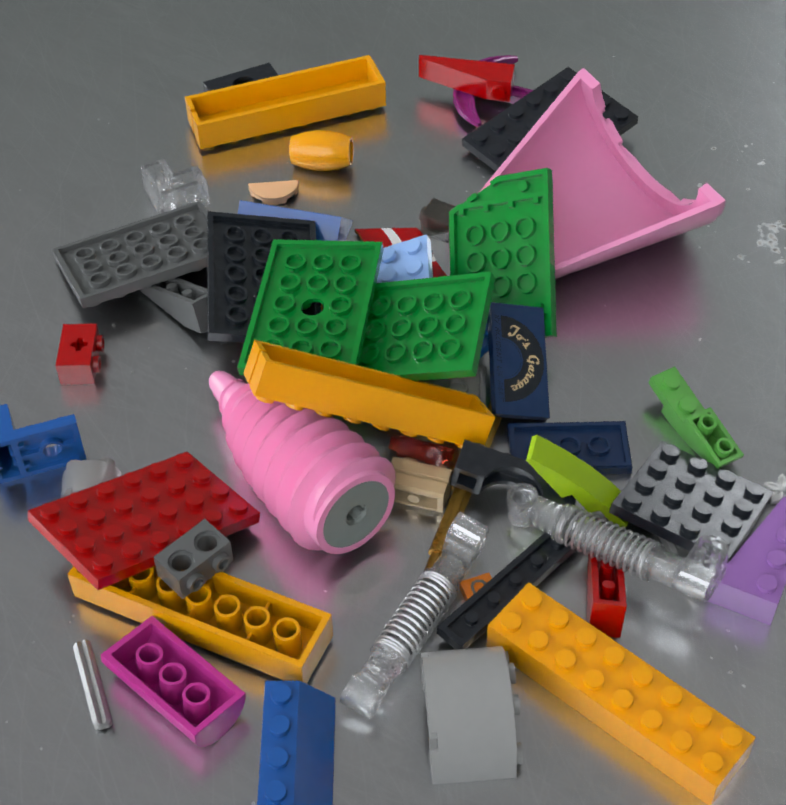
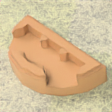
(274, 192)

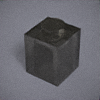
(435, 219)

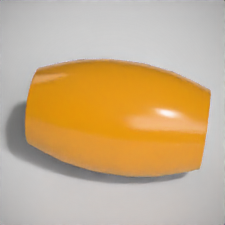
(321, 150)

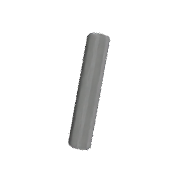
(92, 685)

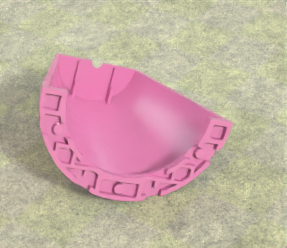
(600, 190)

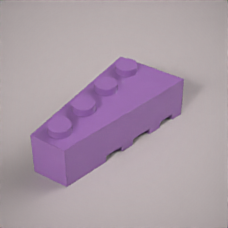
(757, 571)

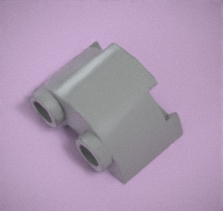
(87, 473)

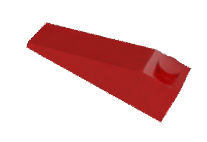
(473, 77)
(605, 597)

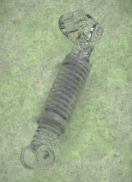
(644, 558)
(437, 586)

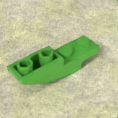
(693, 423)

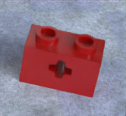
(79, 354)

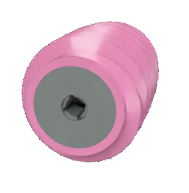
(306, 468)

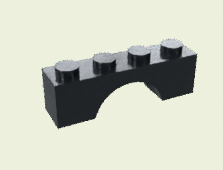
(483, 467)

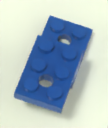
(25, 450)

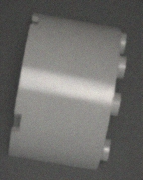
(471, 714)

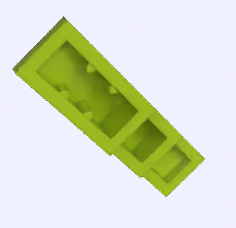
(573, 477)

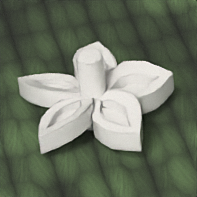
(778, 488)

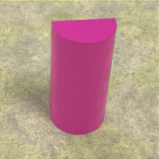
(176, 682)

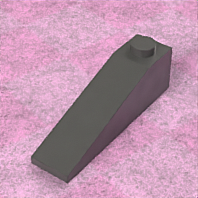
(182, 301)

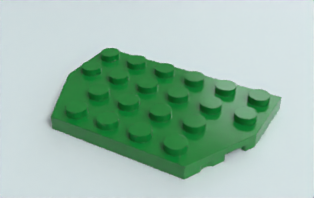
(511, 235)

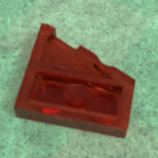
(422, 450)

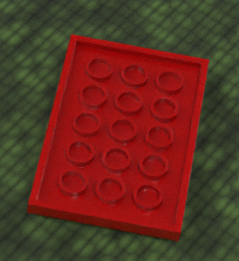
(131, 518)

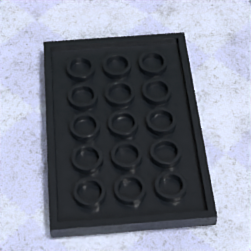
(503, 133)
(236, 264)

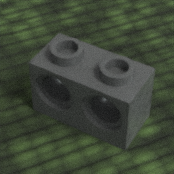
(190, 555)

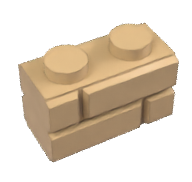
(421, 484)

